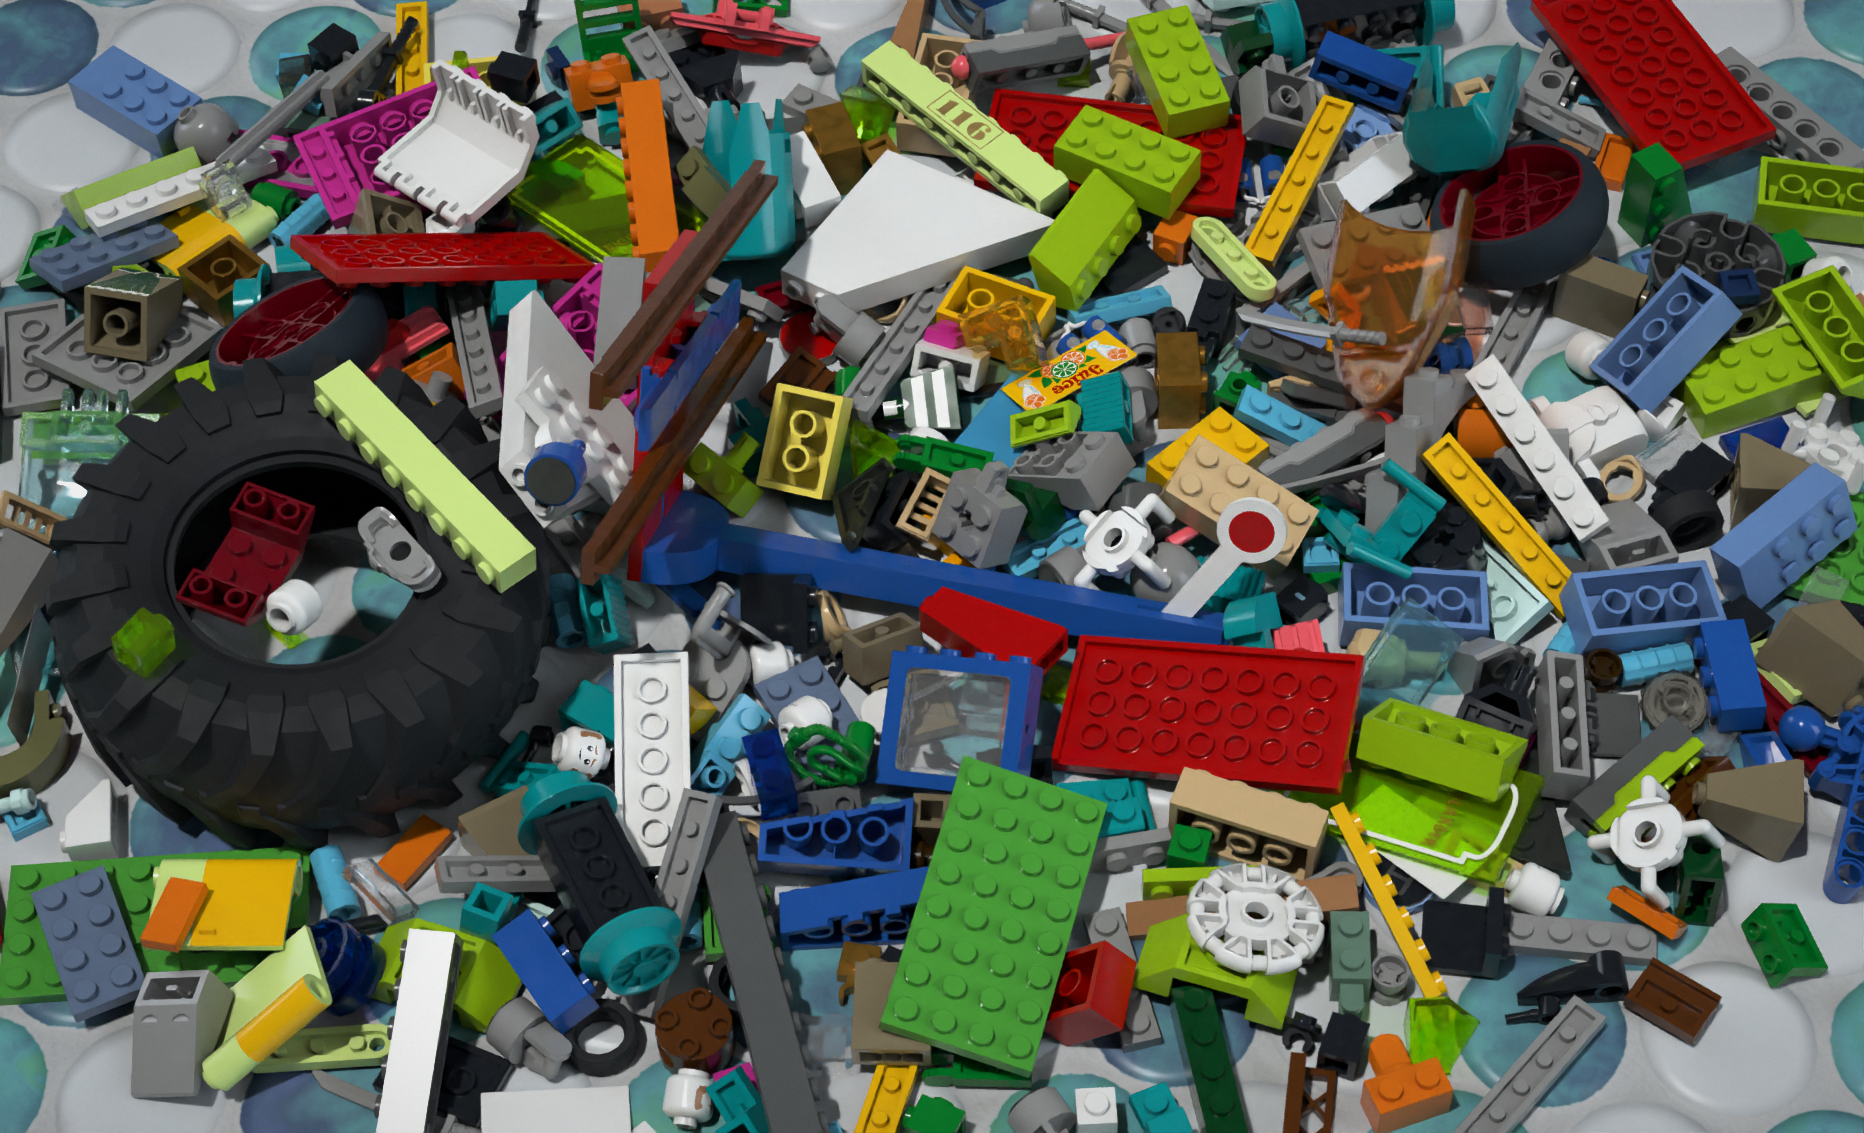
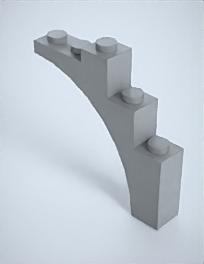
(1428, 408)

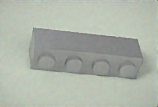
(619, 300)
(1562, 725)

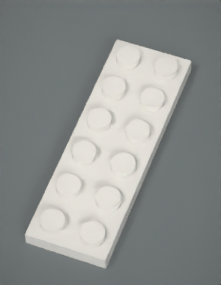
(651, 748)

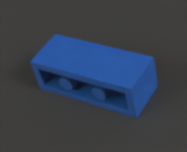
(1362, 71)
(1729, 675)
(547, 970)

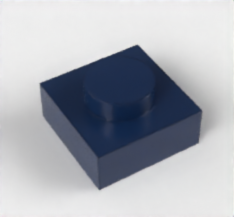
(555, 66)
(1739, 286)

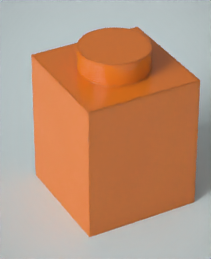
(1173, 237)

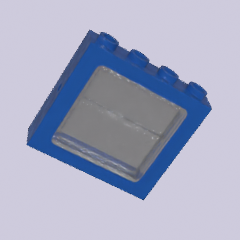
(954, 709)

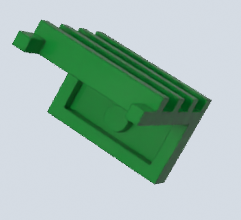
(603, 43)

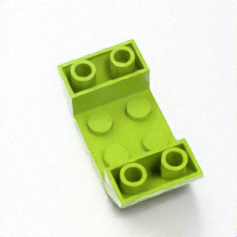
(1173, 953)
(483, 979)

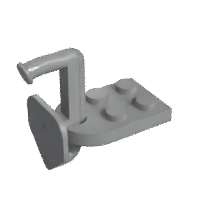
(720, 658)

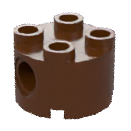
(695, 1033)

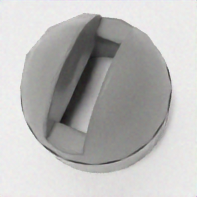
(819, 60)

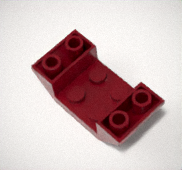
(254, 557)

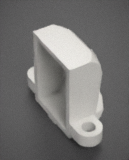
(1598, 427)

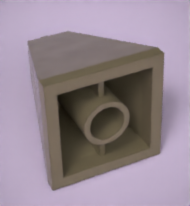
(385, 215)
(1759, 475)
(1756, 804)
(493, 828)

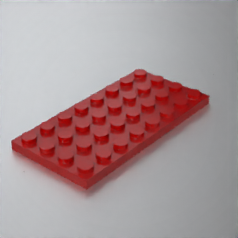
(1656, 76)
(1043, 118)
(440, 258)
(1211, 707)

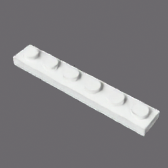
(168, 195)
(1538, 448)

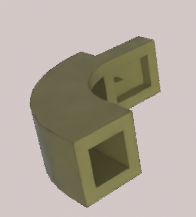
(701, 180)
(43, 753)

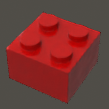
(1090, 994)

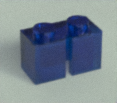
(770, 774)

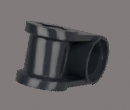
(504, 217)

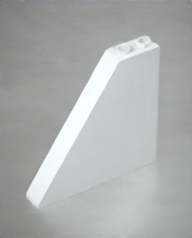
(906, 234)
(538, 340)

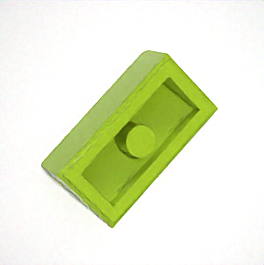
(1044, 423)

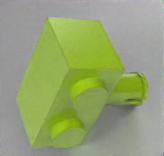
(724, 476)

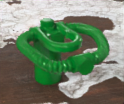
(850, 765)

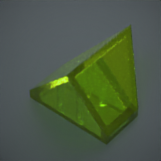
(867, 112)
(868, 446)
(1437, 1030)

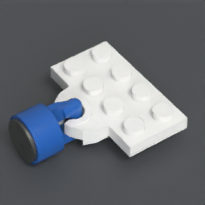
(569, 446)

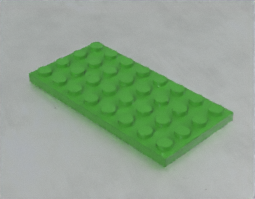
(994, 917)
(26, 960)

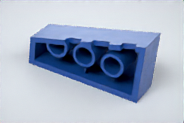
(841, 842)
(858, 910)

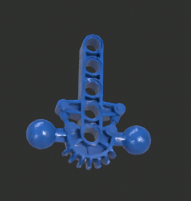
(1840, 777)

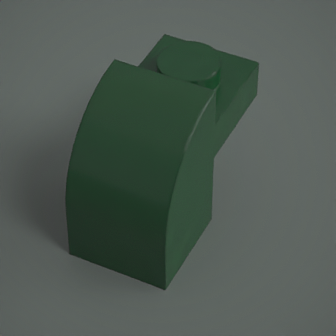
(1245, 46)
(1043, 507)

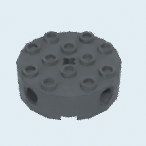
(1714, 244)

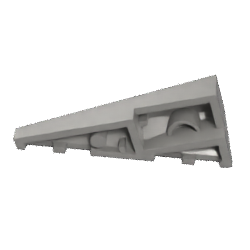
(25, 576)

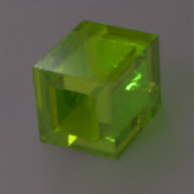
(144, 641)

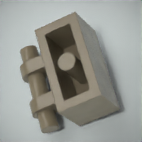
(870, 647)

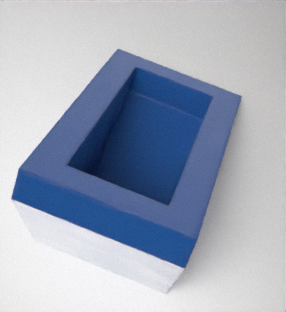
(1762, 749)

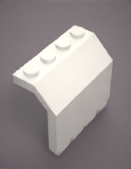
(465, 149)

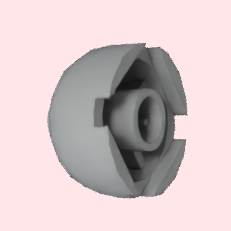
(1046, 15)
(205, 128)
(1175, 562)

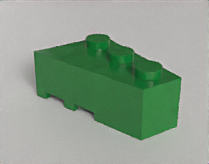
(1652, 194)

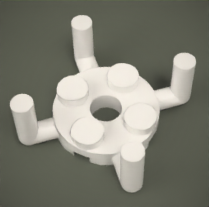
(1831, 449)
(1131, 549)
(1660, 852)

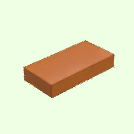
(1614, 160)
(415, 851)
(1647, 911)
(174, 914)

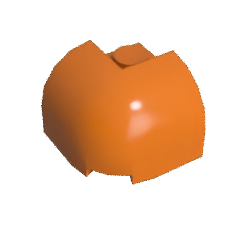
(1478, 430)

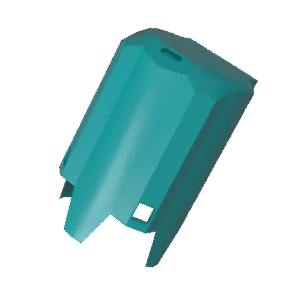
(1464, 136)
(732, 151)

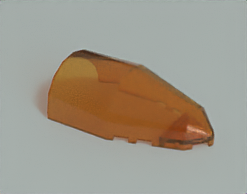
(1396, 286)

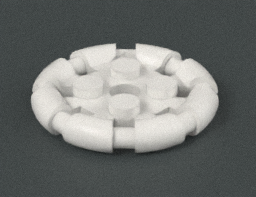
(1255, 891)

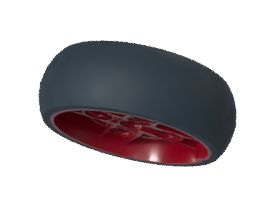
(1533, 214)
(297, 325)

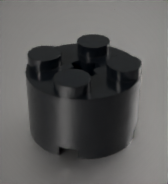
(1450, 542)

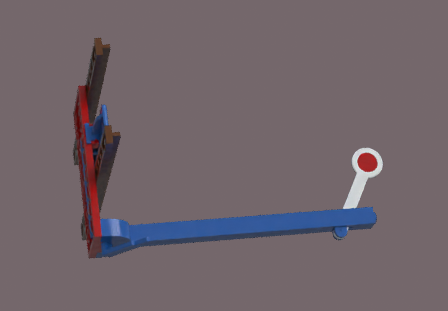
(687, 536)

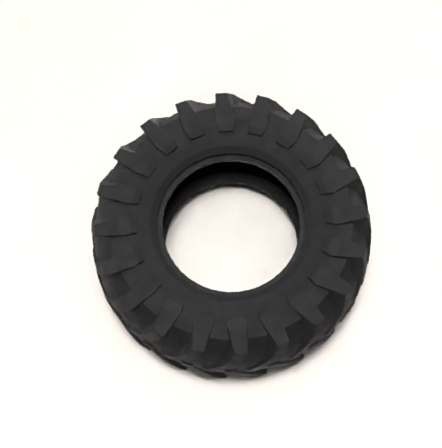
(273, 741)

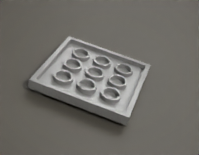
(182, 346)

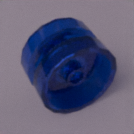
(350, 964)

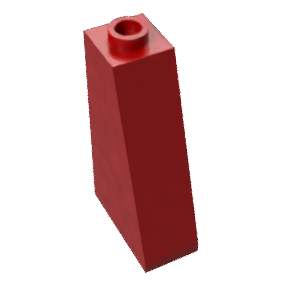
(982, 626)

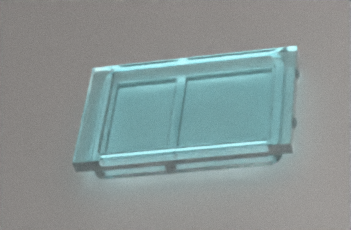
(1407, 657)

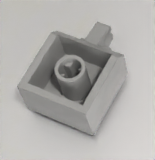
(1275, 104)
(980, 515)

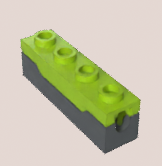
(1662, 754)

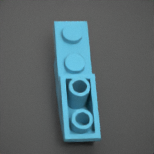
(722, 745)

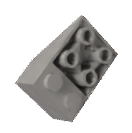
(1078, 466)
(1629, 540)
(175, 1031)

